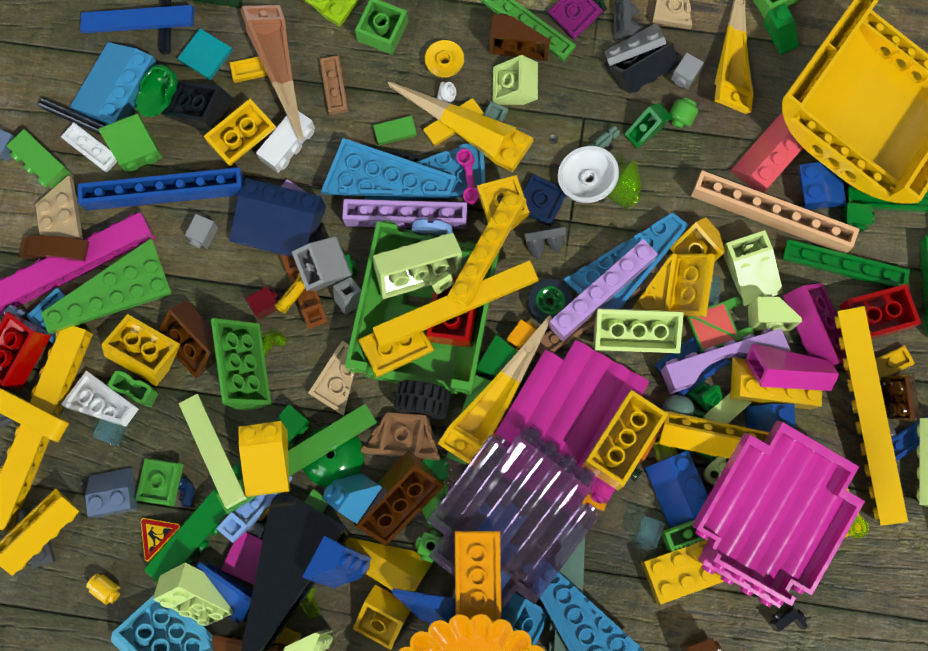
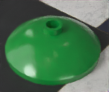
(346, 462)

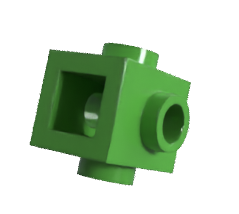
(423, 541)

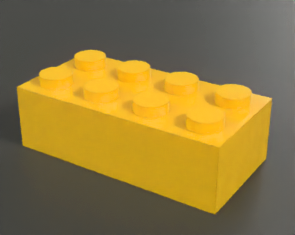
(625, 440)

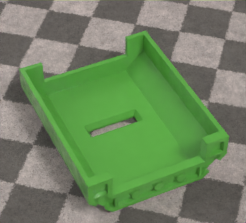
(448, 364)

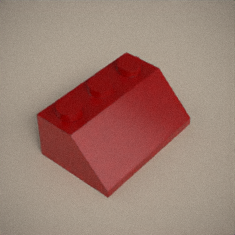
(19, 349)

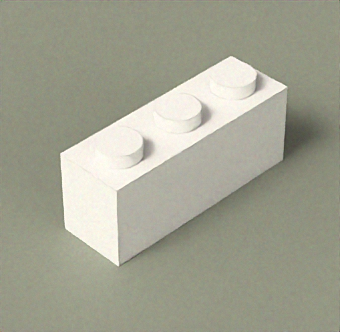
(284, 143)

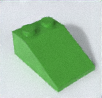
(131, 143)

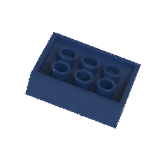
(275, 218)

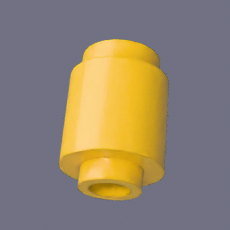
(103, 589)

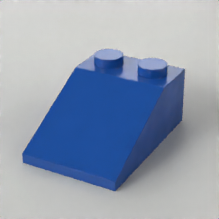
(428, 606)

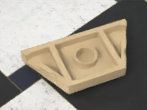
(59, 211)

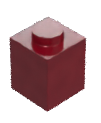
(263, 302)

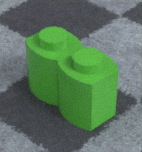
(133, 389)

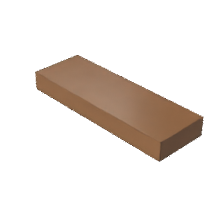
(334, 85)

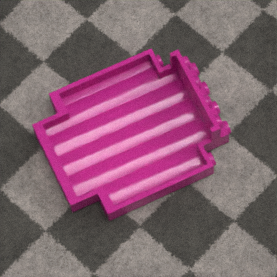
(572, 403)
(777, 515)

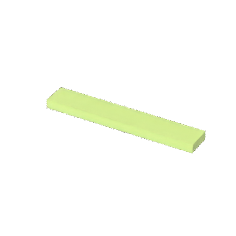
(212, 451)

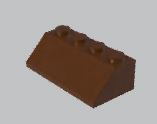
(402, 496)

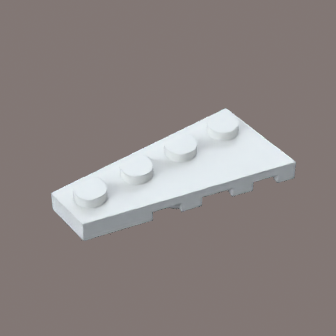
(99, 400)

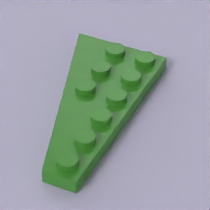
(123, 285)

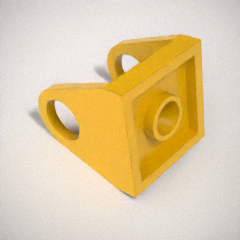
(492, 190)

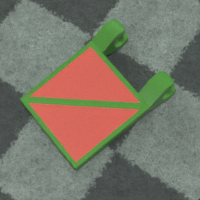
(717, 325)

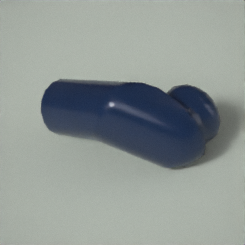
(187, 490)

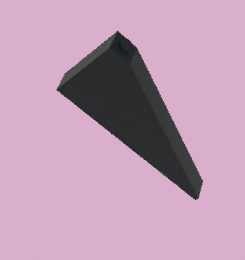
(287, 548)

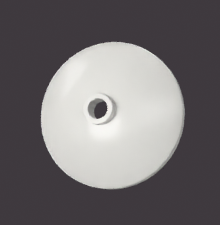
(587, 164)

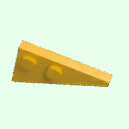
(659, 290)

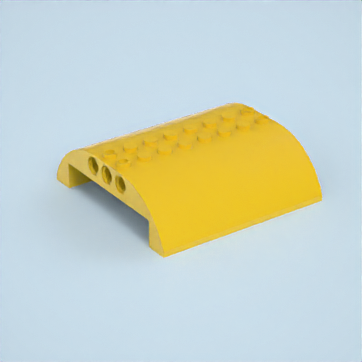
(865, 106)

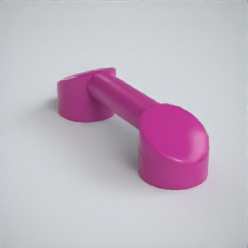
(466, 160)

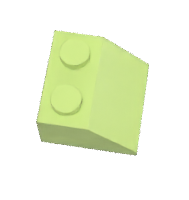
(515, 81)
(773, 313)

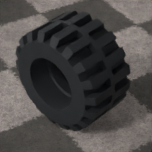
(422, 399)

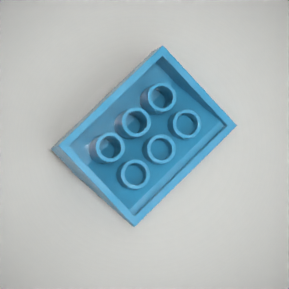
(113, 84)

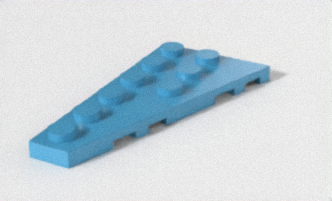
(448, 163)
(372, 172)
(581, 622)

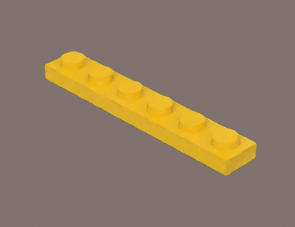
(487, 248)

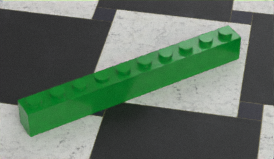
(202, 524)

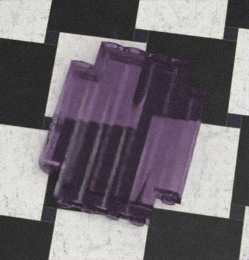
(527, 496)

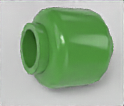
(683, 112)

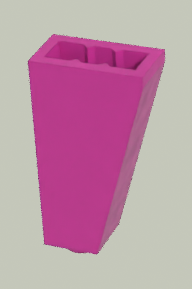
(790, 370)

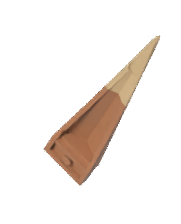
(269, 37)

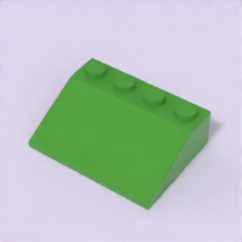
(241, 364)

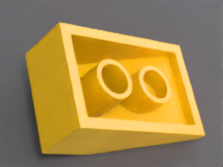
(264, 458)

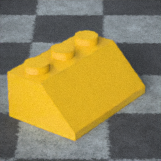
(239, 132)
(140, 349)

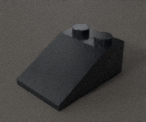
(199, 105)

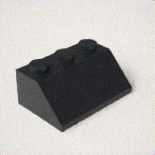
(643, 68)

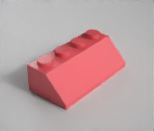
(768, 156)

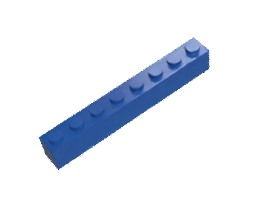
(160, 189)

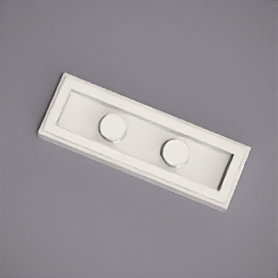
(89, 147)

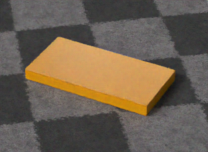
(478, 573)

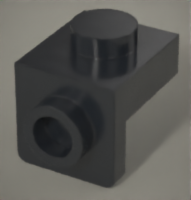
(783, 619)

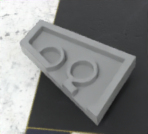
(637, 44)

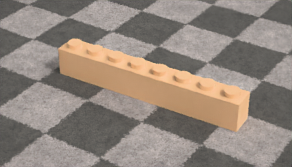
(775, 212)

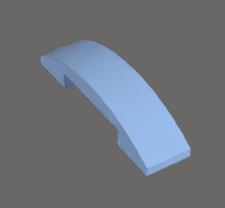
(244, 517)

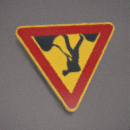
(156, 536)

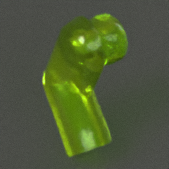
(272, 340)
(310, 606)

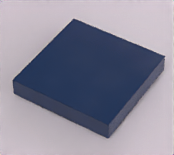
(543, 199)

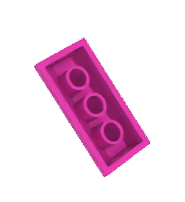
(818, 323)

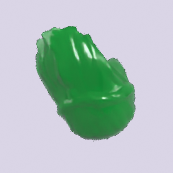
(156, 90)

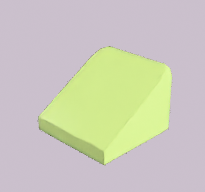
(442, 282)

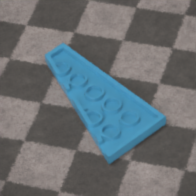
(659, 236)

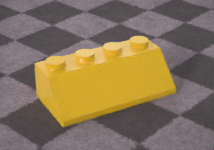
(746, 388)

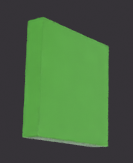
(159, 482)

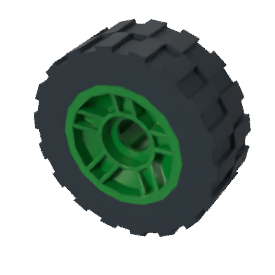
(544, 291)

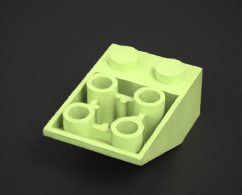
(753, 267)
(191, 595)

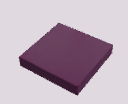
(575, 15)

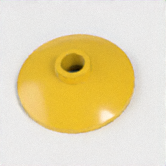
(442, 51)

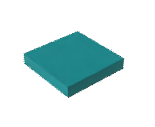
(205, 54)

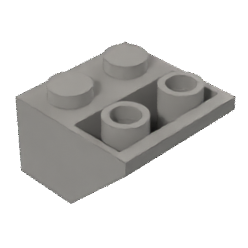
(321, 263)

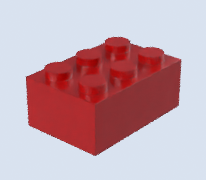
(887, 310)
(455, 331)

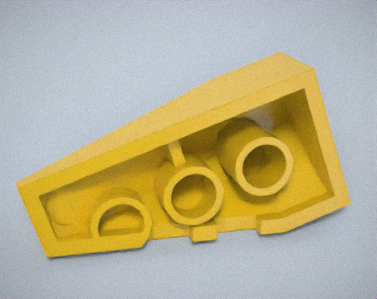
(392, 565)

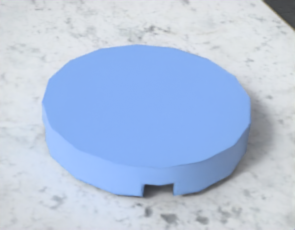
(436, 228)

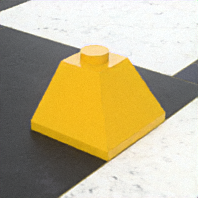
(700, 239)

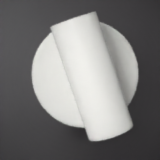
(446, 92)

